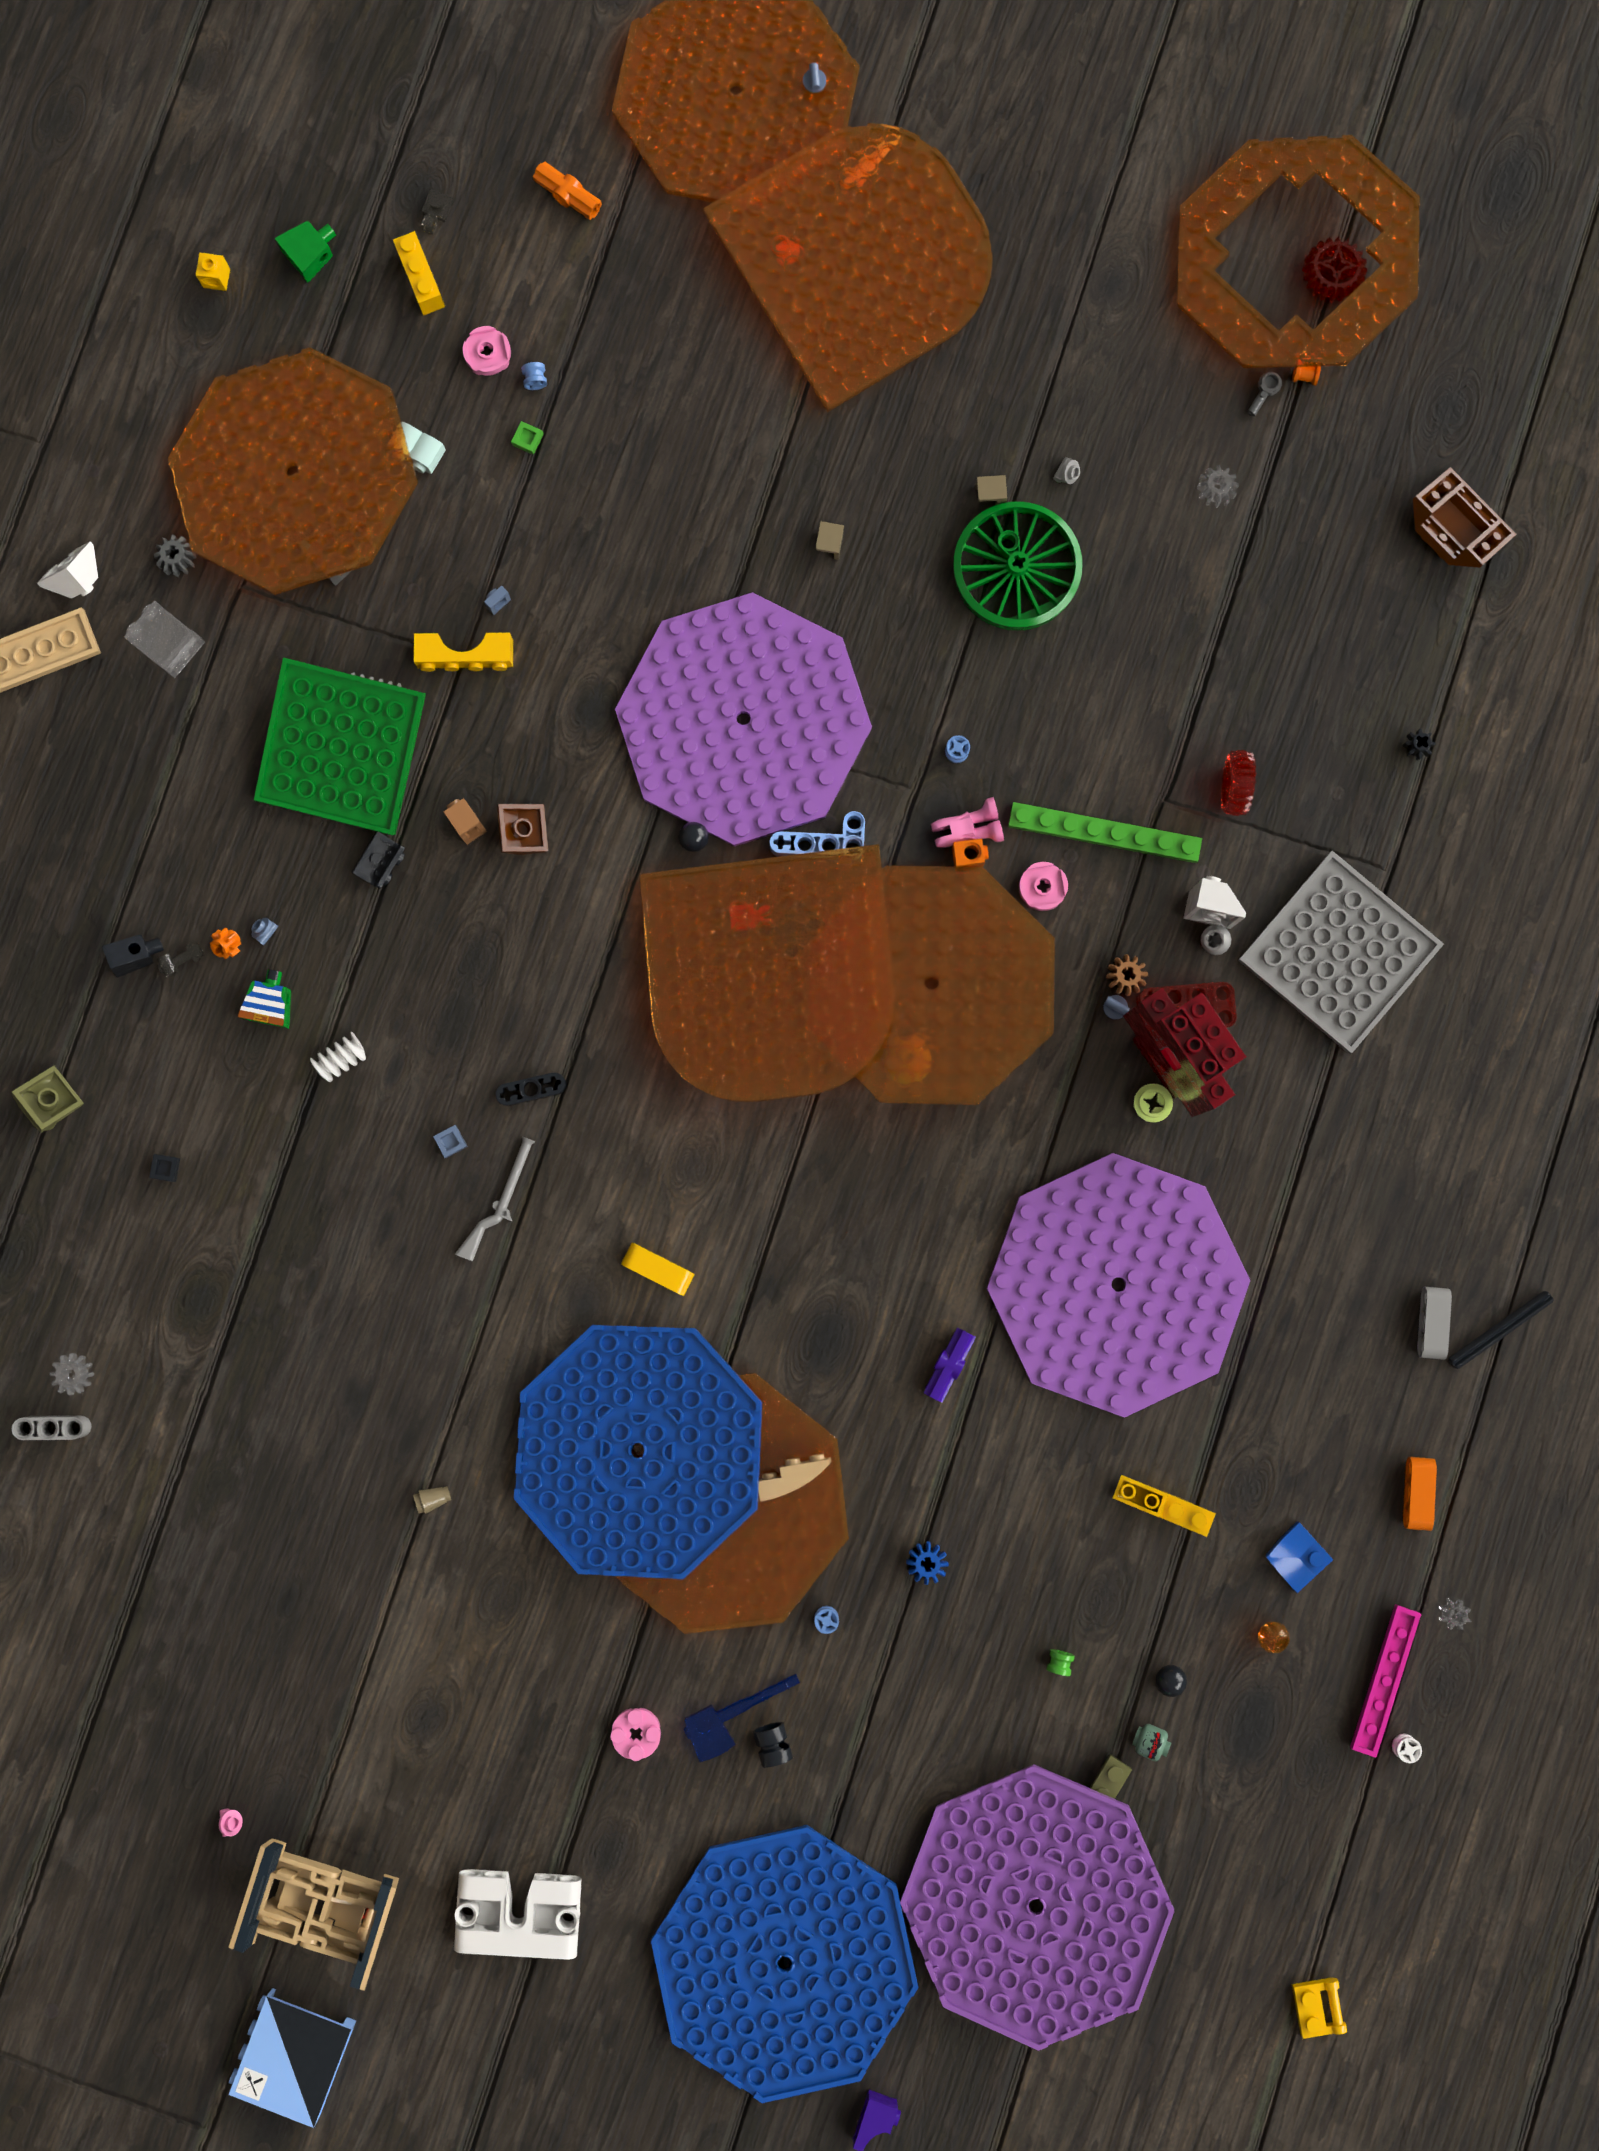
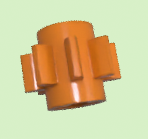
(225, 943)

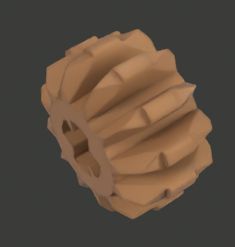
(1135, 974)

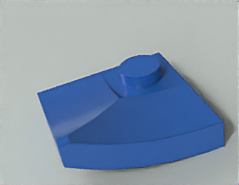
(1298, 1557)

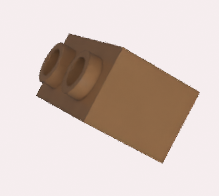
(464, 820)

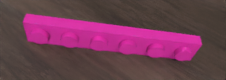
(1385, 1681)

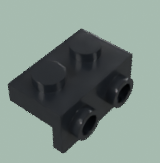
(378, 860)

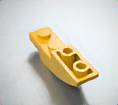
(1164, 1505)

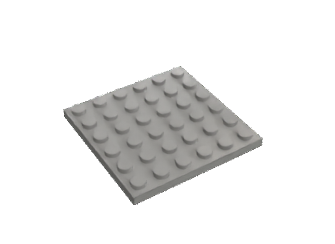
(1340, 952)

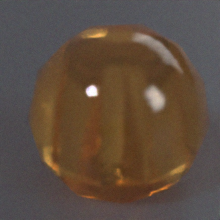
(1273, 1637)

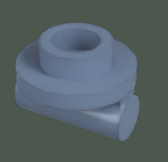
(814, 79)
(263, 930)
(1115, 1007)

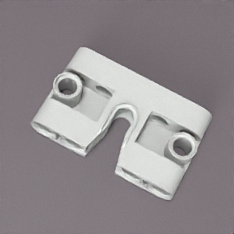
(496, 1930)

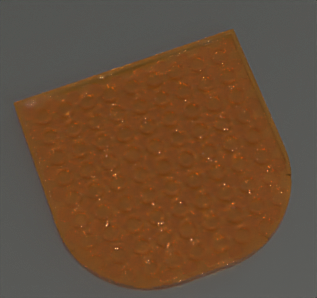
(859, 253)
(770, 971)

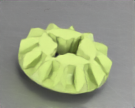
(1163, 1098)

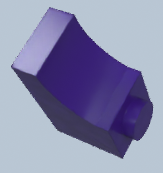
(876, 2117)

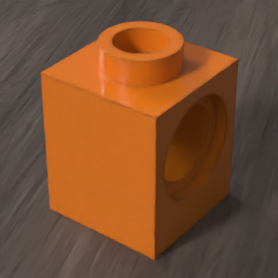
(961, 860)

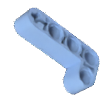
(818, 839)

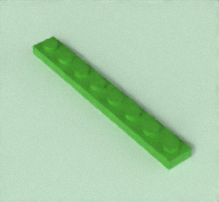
(1105, 832)

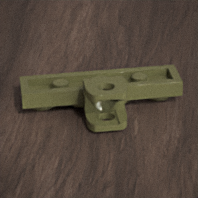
(1111, 1777)

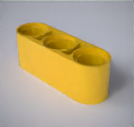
(657, 1269)

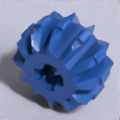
(934, 1557)

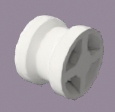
(1410, 1753)

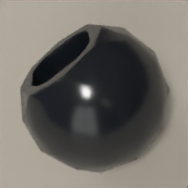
(693, 836)
(1171, 1681)

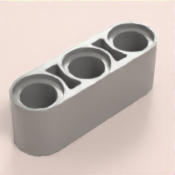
(1434, 1323)
(40, 1430)

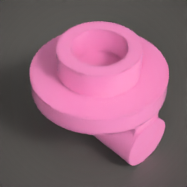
(229, 1822)

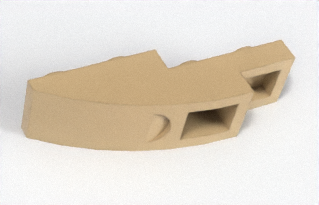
(793, 1476)

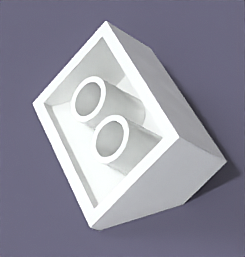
(1213, 904)

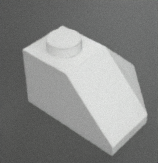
(73, 574)

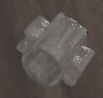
(1461, 1616)

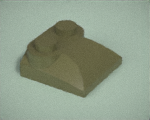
(47, 1099)

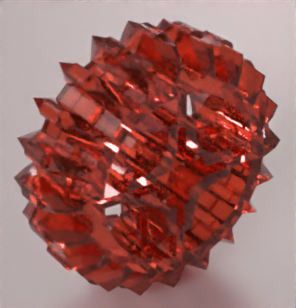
(1323, 274)
(1238, 782)

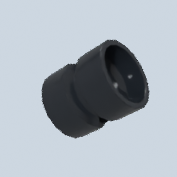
(773, 1746)

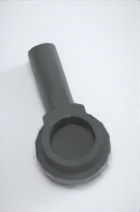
(1269, 385)

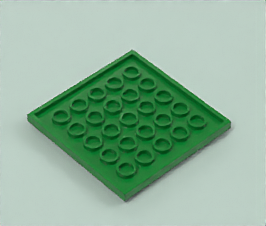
(339, 746)

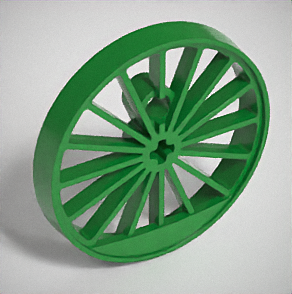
(1040, 614)

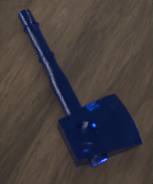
(707, 1726)

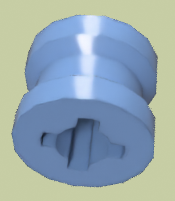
(534, 376)
(957, 744)
(827, 1623)

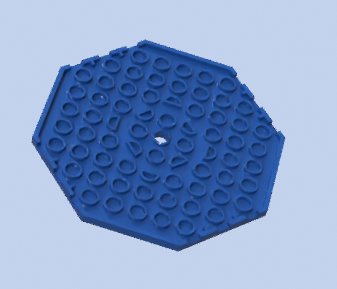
(697, 1464)
(796, 2025)

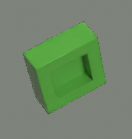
(527, 438)

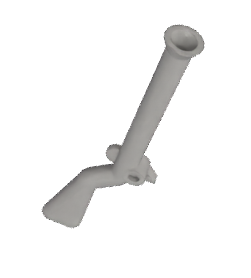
(471, 1244)

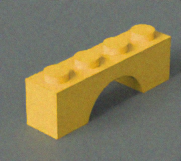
(493, 652)

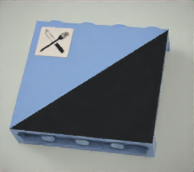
(290, 2060)

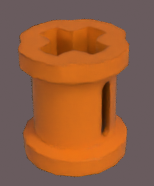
(1307, 374)

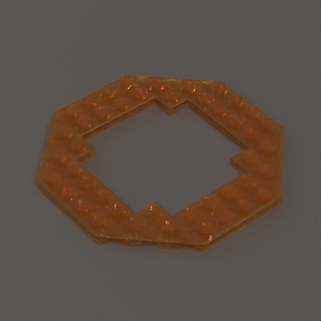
(1362, 316)

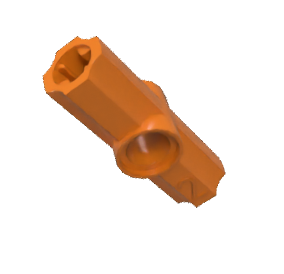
(567, 190)

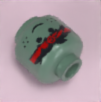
(1151, 1742)

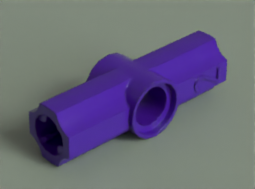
(949, 1365)

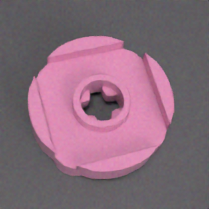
(474, 345)
(1051, 875)
(621, 1735)

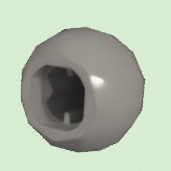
(1215, 939)

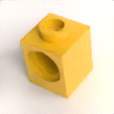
(213, 271)

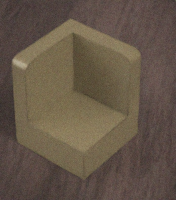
(992, 489)
(830, 538)

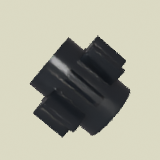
(1425, 741)

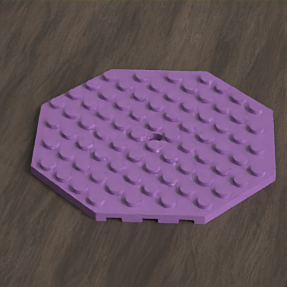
(754, 775)
(1177, 1275)
(1048, 1969)

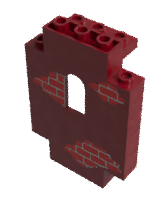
(1197, 1041)

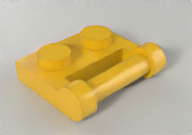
(1310, 2008)

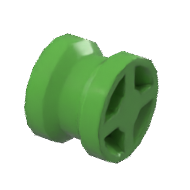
(1060, 1662)

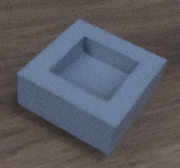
(497, 599)
(450, 1141)

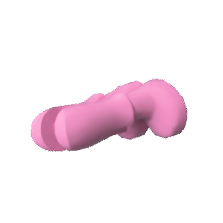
(963, 828)

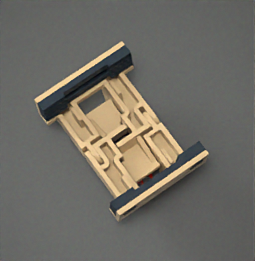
(292, 1915)

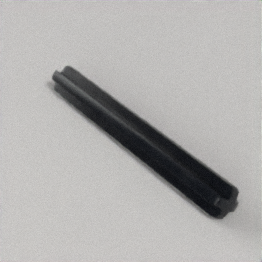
(1501, 1329)

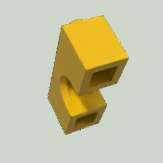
(419, 273)

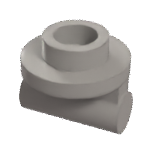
(1067, 472)

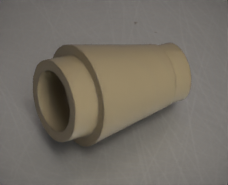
(431, 1499)

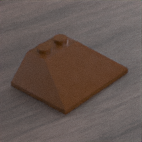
(1458, 522)

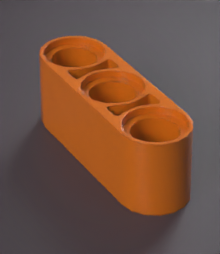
(1419, 1493)

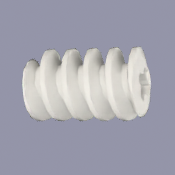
(339, 1058)

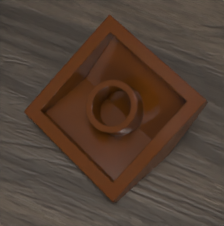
(522, 828)

